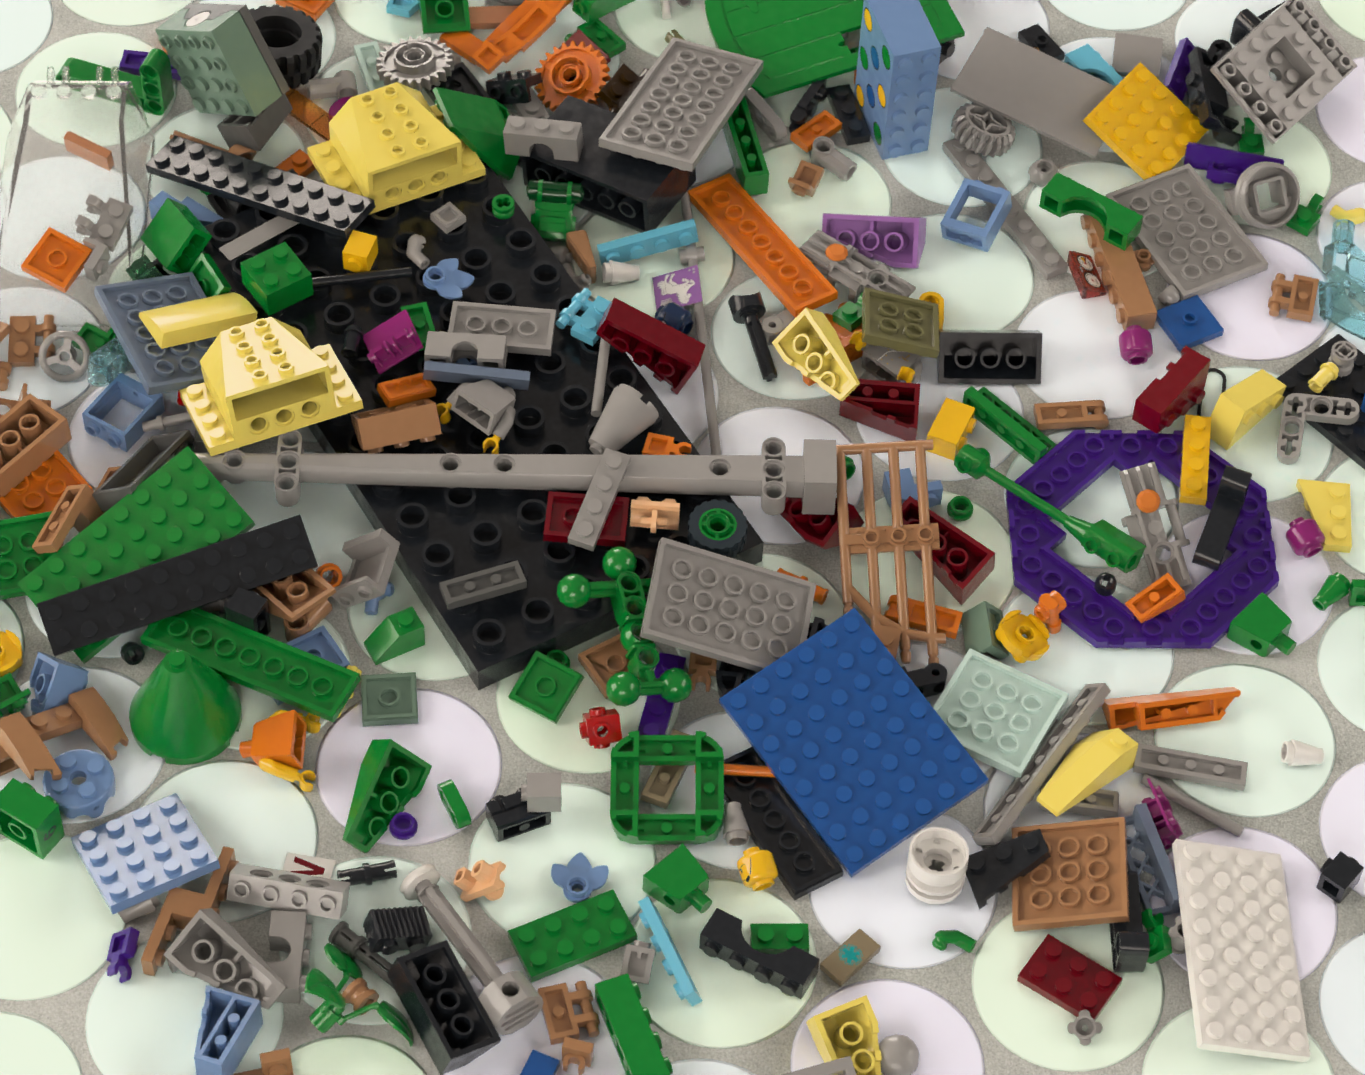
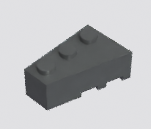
(255, 131)

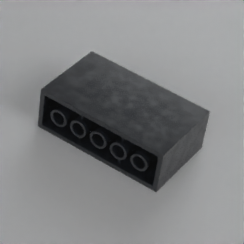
(613, 183)

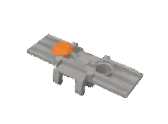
(852, 268)
(1145, 499)

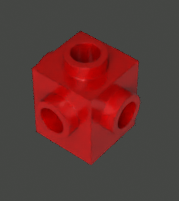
(607, 734)

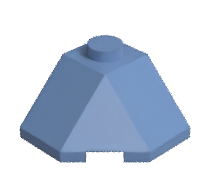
(54, 681)

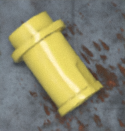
(1327, 373)

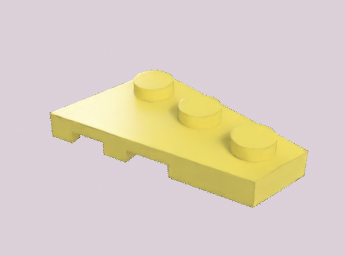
(1331, 509)

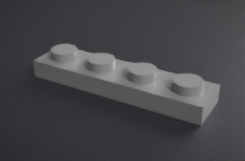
(599, 499)
(1190, 767)

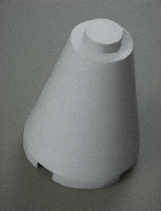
(621, 420)

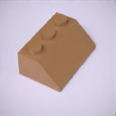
(396, 425)

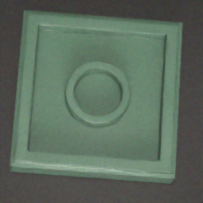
(389, 699)

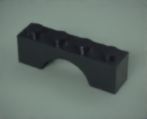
(789, 971)

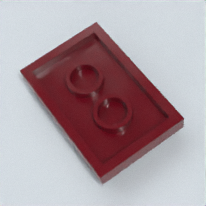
(564, 508)
(1069, 978)

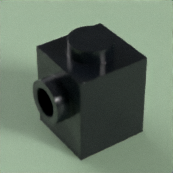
(1339, 876)

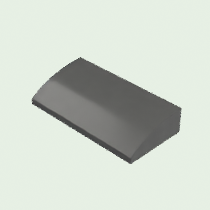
(139, 467)

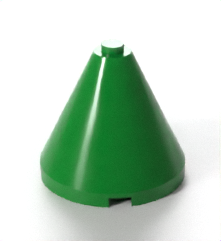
(184, 711)

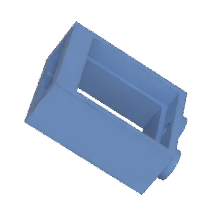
(970, 234)
(131, 391)

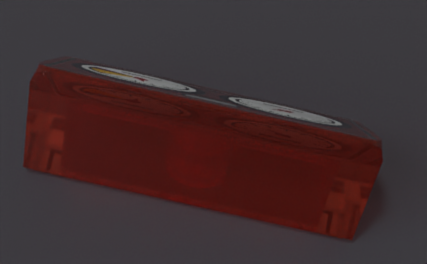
(1085, 275)

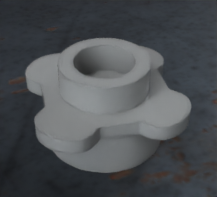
(1076, 1027)

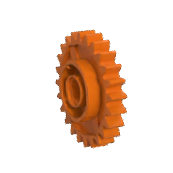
(571, 61)

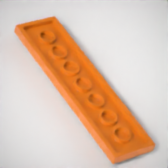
(762, 245)

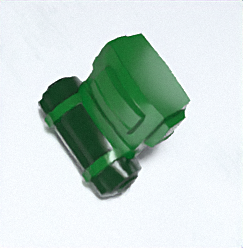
(554, 207)

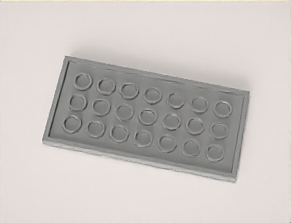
(681, 104)

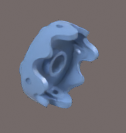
(83, 798)

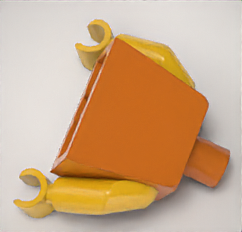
(280, 745)

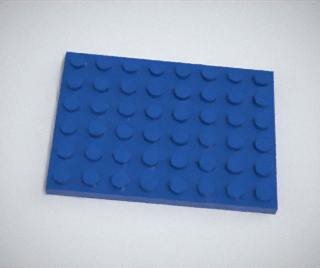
(853, 742)

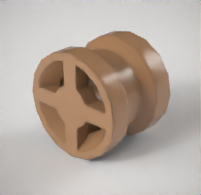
(359, 994)

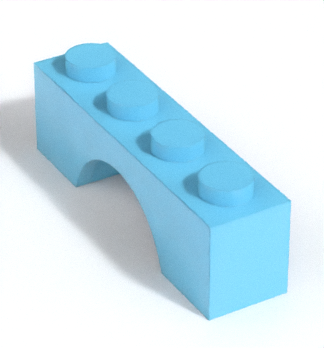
(1091, 62)

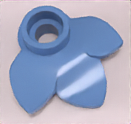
(447, 279)
(579, 875)

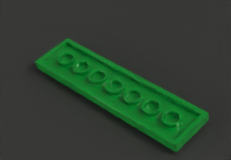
(257, 661)

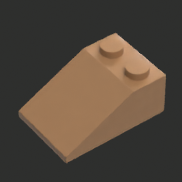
(295, 594)

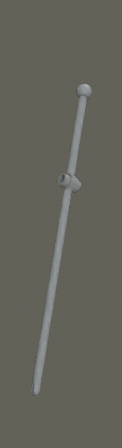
(692, 256)

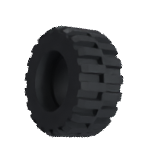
(292, 40)

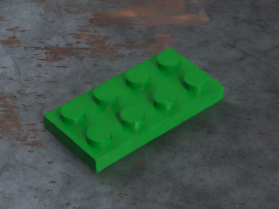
(572, 935)

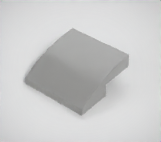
(1133, 49)

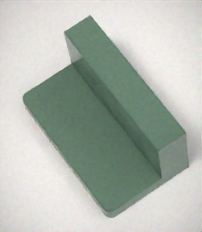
(979, 630)

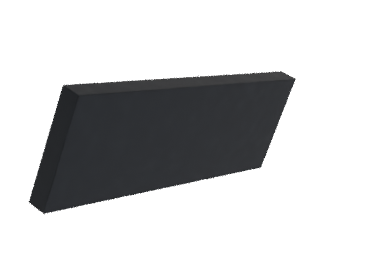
(781, 828)

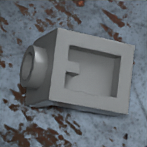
(638, 961)

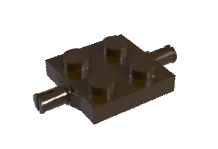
(620, 87)

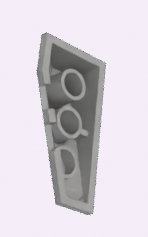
(221, 957)

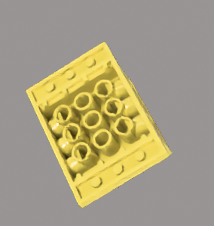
(392, 148)
(265, 384)

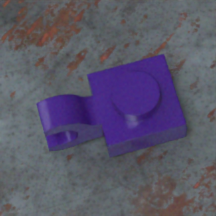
(121, 948)

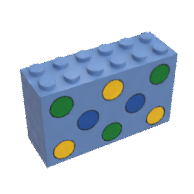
(897, 75)

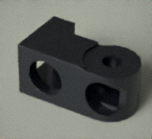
(930, 679)

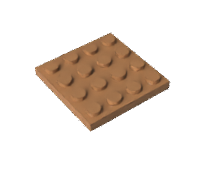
(1079, 882)

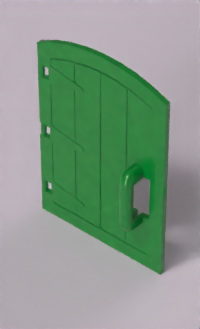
(802, 37)

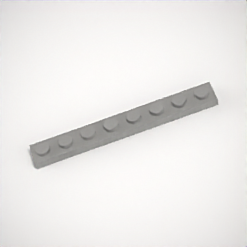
(1017, 222)
(1045, 759)

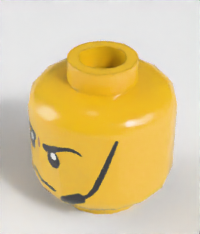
(757, 868)

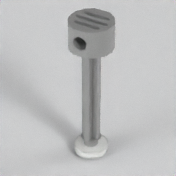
(506, 997)

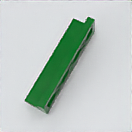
(1008, 424)

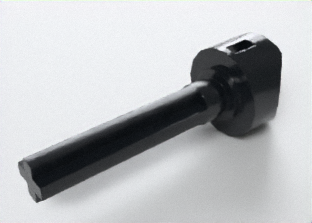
(748, 311)

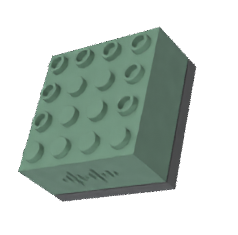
(222, 59)

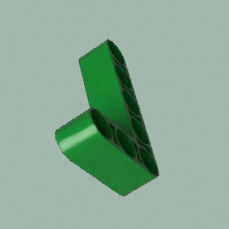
(152, 87)

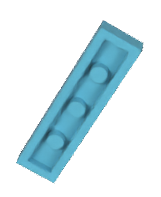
(649, 242)
(663, 942)

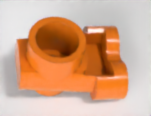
(1048, 610)

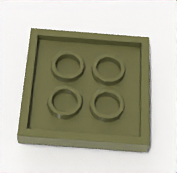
(900, 323)

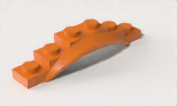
(517, 32)

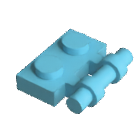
(586, 326)

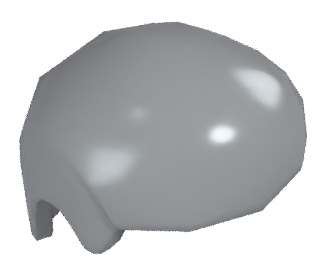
(898, 1055)

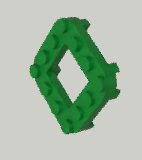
(667, 750)

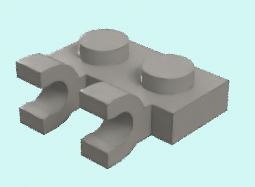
(111, 223)

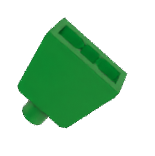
(1262, 628)
(678, 882)

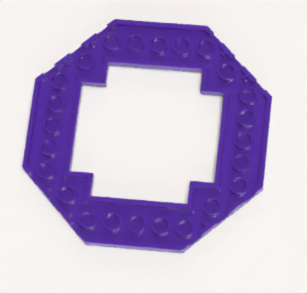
(1104, 620)

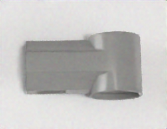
(339, 86)
(828, 157)

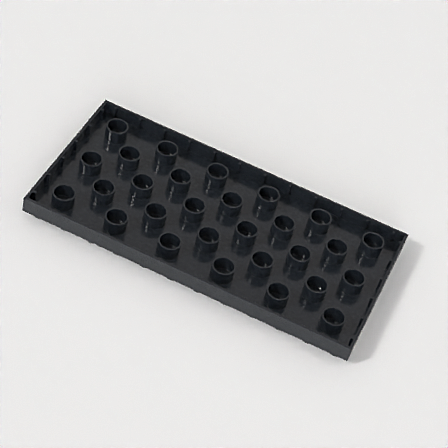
(474, 529)

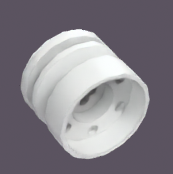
(936, 865)

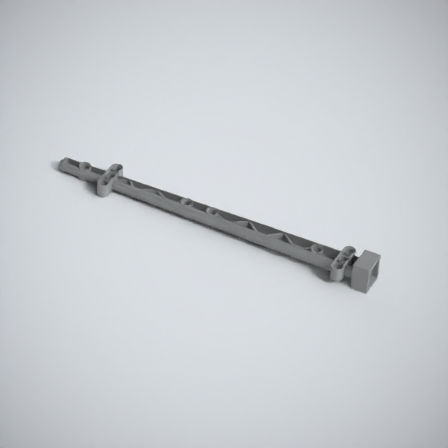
(766, 475)

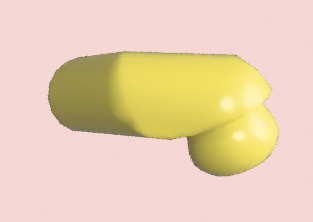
(1355, 215)

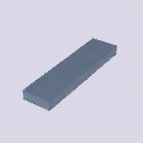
(470, 374)

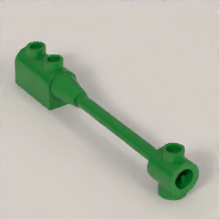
(1099, 538)

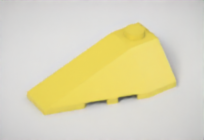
(817, 353)

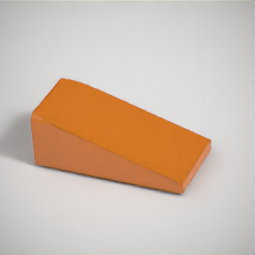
(1156, 598)

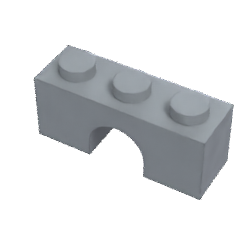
(562, 137)
(451, 346)
(289, 934)

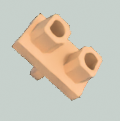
(655, 514)
(481, 881)

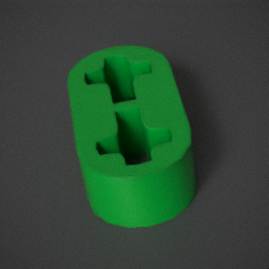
(454, 804)

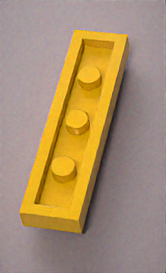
(1195, 460)

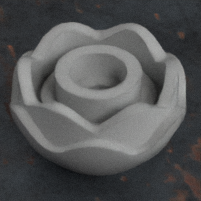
(1042, 172)

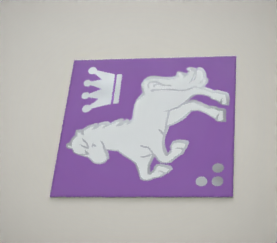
(678, 287)

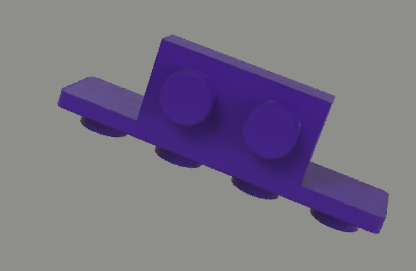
(1221, 163)

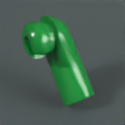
(954, 937)

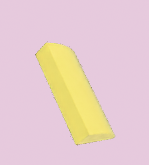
(197, 319)

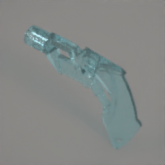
(1332, 295)

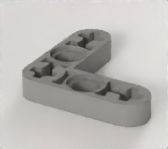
(1306, 412)

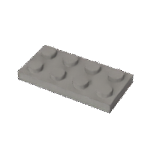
(526, 328)

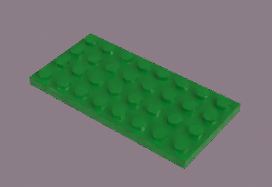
(163, 518)

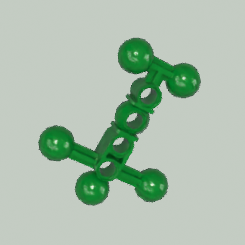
(623, 686)

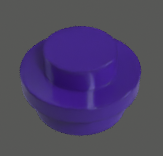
(403, 826)

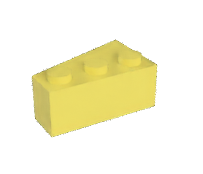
(1244, 407)

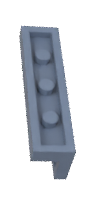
(1158, 860)

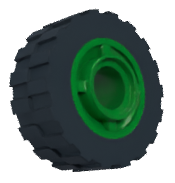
(719, 516)

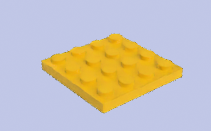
(1145, 123)

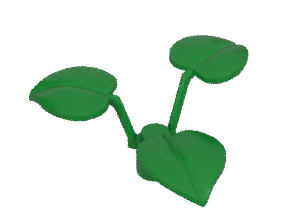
(331, 1009)

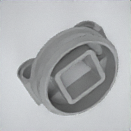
(1283, 189)

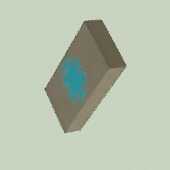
(850, 957)

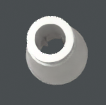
(619, 272)
(1300, 753)

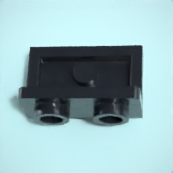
(512, 88)

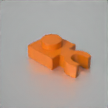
(664, 445)

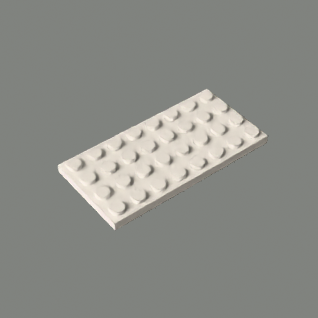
(1240, 951)

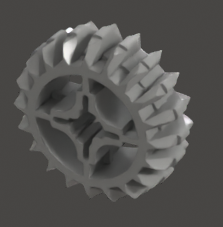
(983, 130)

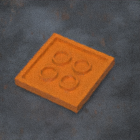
(42, 488)

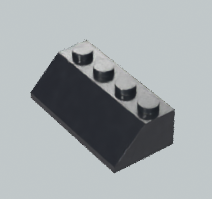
(989, 356)
(443, 1006)

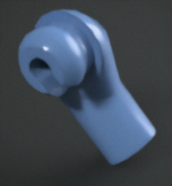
(371, 606)

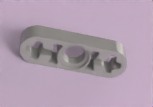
(765, 116)

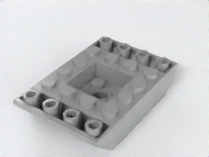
(1299, 54)

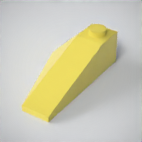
(1088, 768)
(849, 1032)

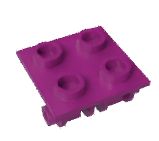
(392, 341)
(1162, 815)

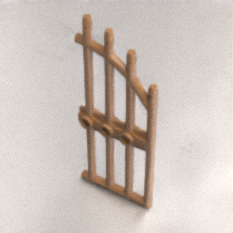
(886, 539)

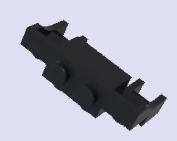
(1209, 98)

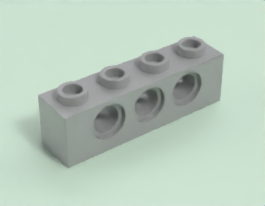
(288, 891)

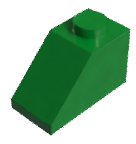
(396, 636)

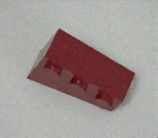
(1175, 392)
(885, 407)

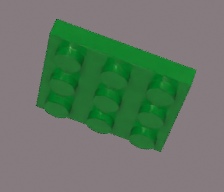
(16, 551)

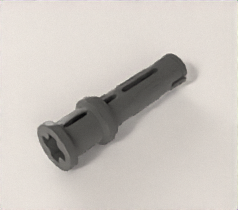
(357, 947)

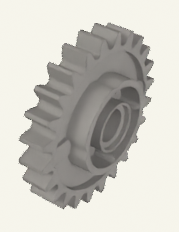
(415, 63)

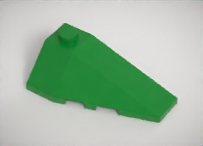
(383, 787)

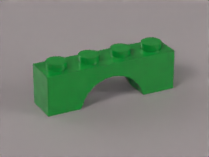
(1067, 196)

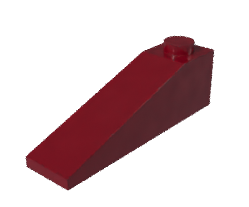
(817, 528)

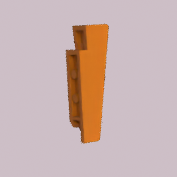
(1168, 709)

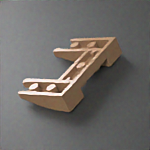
(85, 709)

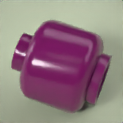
(1135, 345)
(1305, 537)

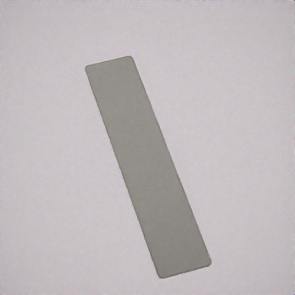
(256, 237)

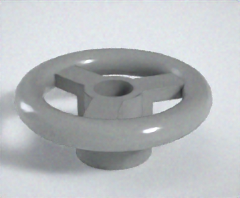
(66, 347)

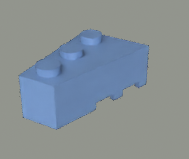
(225, 1031)

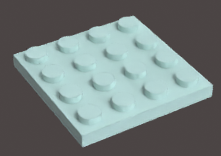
(998, 712)

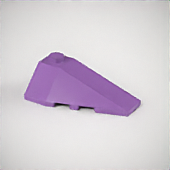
(888, 239)

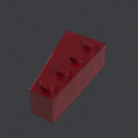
(651, 343)
(961, 561)

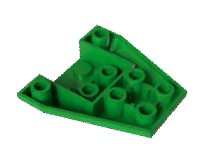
(479, 125)

